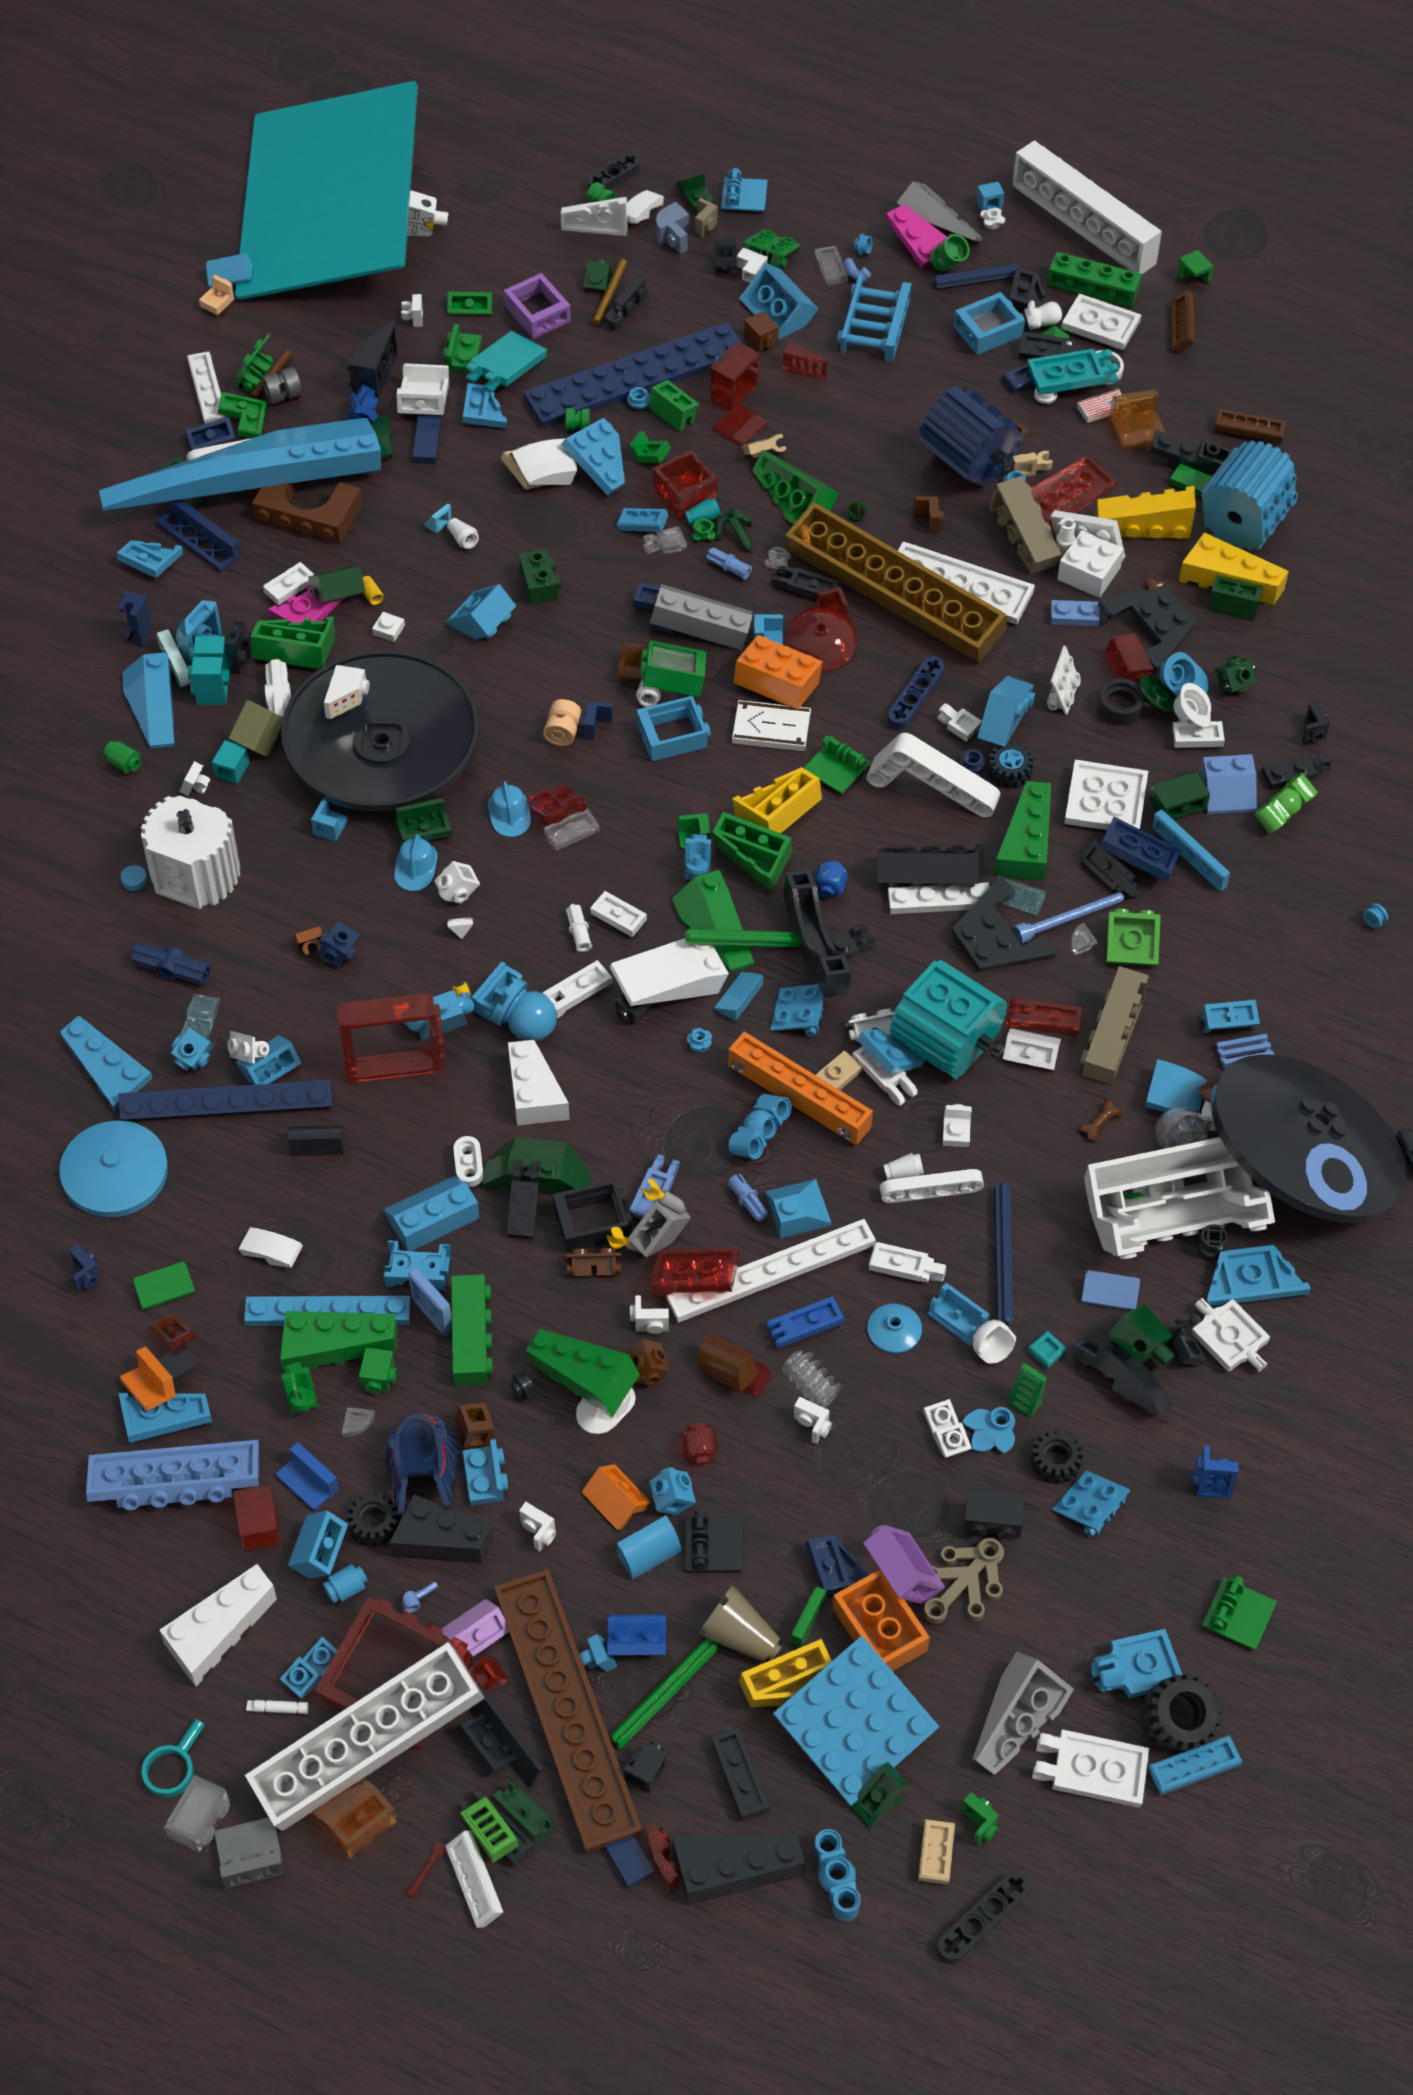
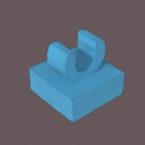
(598, 1654)

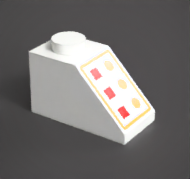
(345, 690)

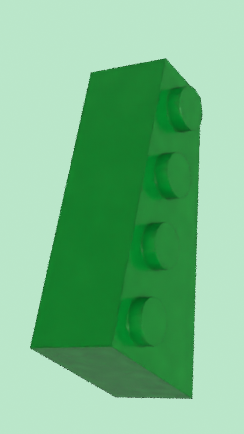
(334, 1337)

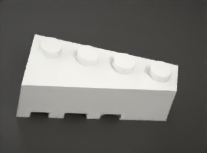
(216, 1623)

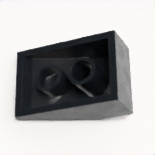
(374, 360)

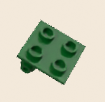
(772, 247)
(254, 366)
(837, 764)
(1239, 1613)

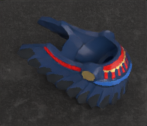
(421, 1447)

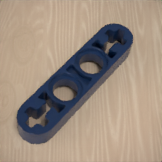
(916, 693)

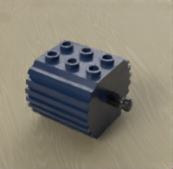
(971, 435)

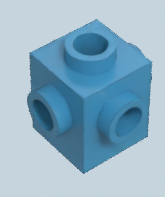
(187, 1042)
(672, 1491)

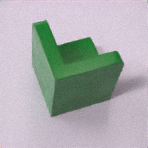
(1195, 265)
(692, 825)

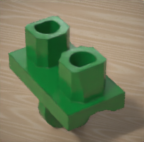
(299, 1388)

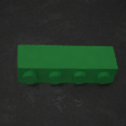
(470, 1330)

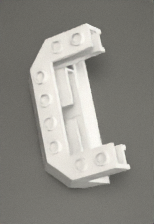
(1167, 1203)

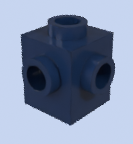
(338, 944)

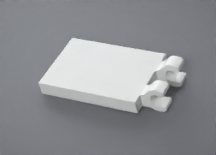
(1094, 1767)

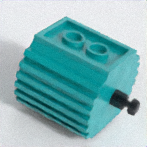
(948, 1019)

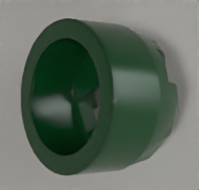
(853, 509)

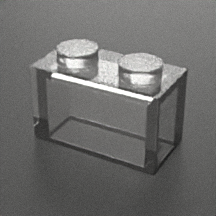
(197, 1814)

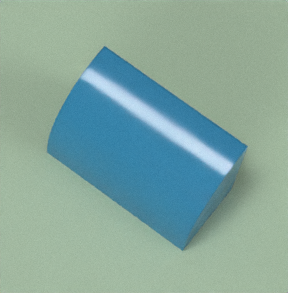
(276, 1063)
(648, 1547)

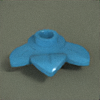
(988, 1432)

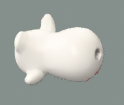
(1045, 315)

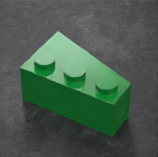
(294, 643)

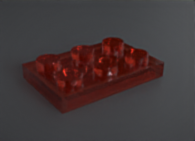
(695, 1270)

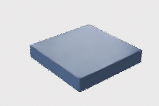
(430, 1301)

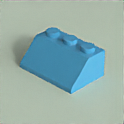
(779, 299)
(433, 1213)

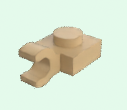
(756, 447)
(1030, 463)

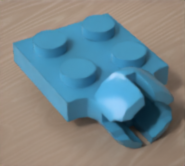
(1136, 1664)

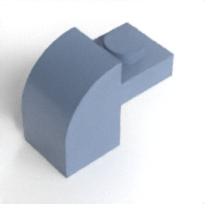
(672, 226)

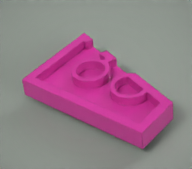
(915, 233)
(303, 607)

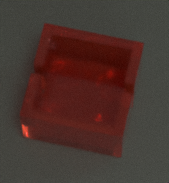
(734, 376)
(684, 482)

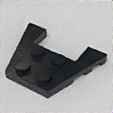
(1160, 616)
(989, 939)

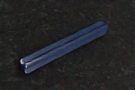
(975, 276)

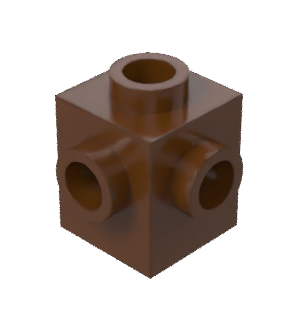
(649, 1361)

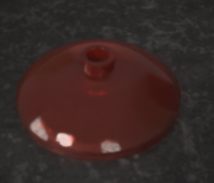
(832, 645)

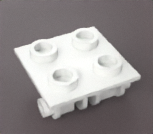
(1064, 683)

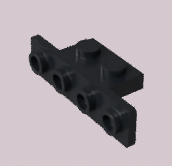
(497, 1743)

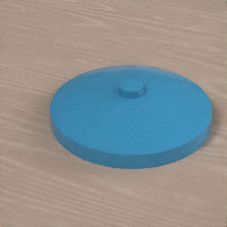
(113, 1169)

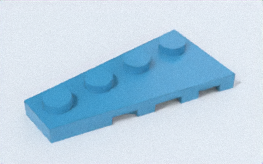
(104, 1061)

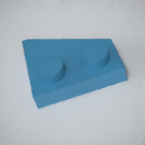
(482, 407)
(148, 556)

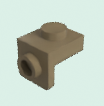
(706, 217)

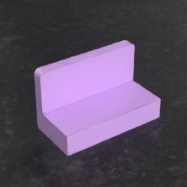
(478, 1627)

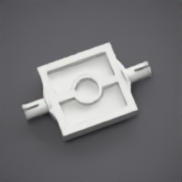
(1230, 1335)

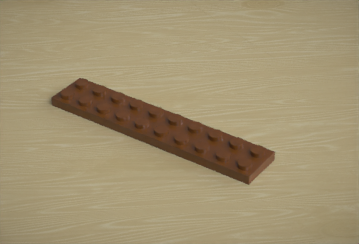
(568, 1711)

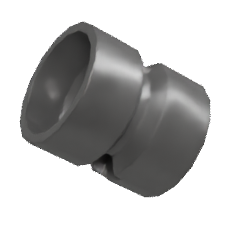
(290, 385)

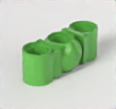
(1285, 803)

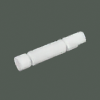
(277, 1706)

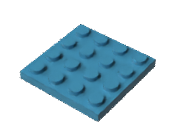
(855, 1719)

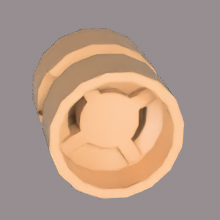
(562, 722)

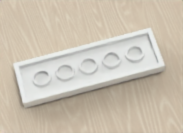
(992, 587)

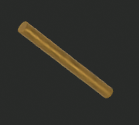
(609, 292)

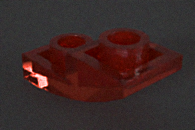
(659, 1850)

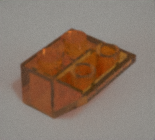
(356, 1816)

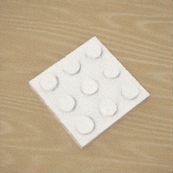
(1104, 792)

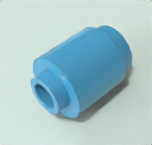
(345, 1583)

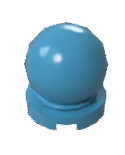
(528, 1013)

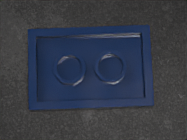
(1140, 849)

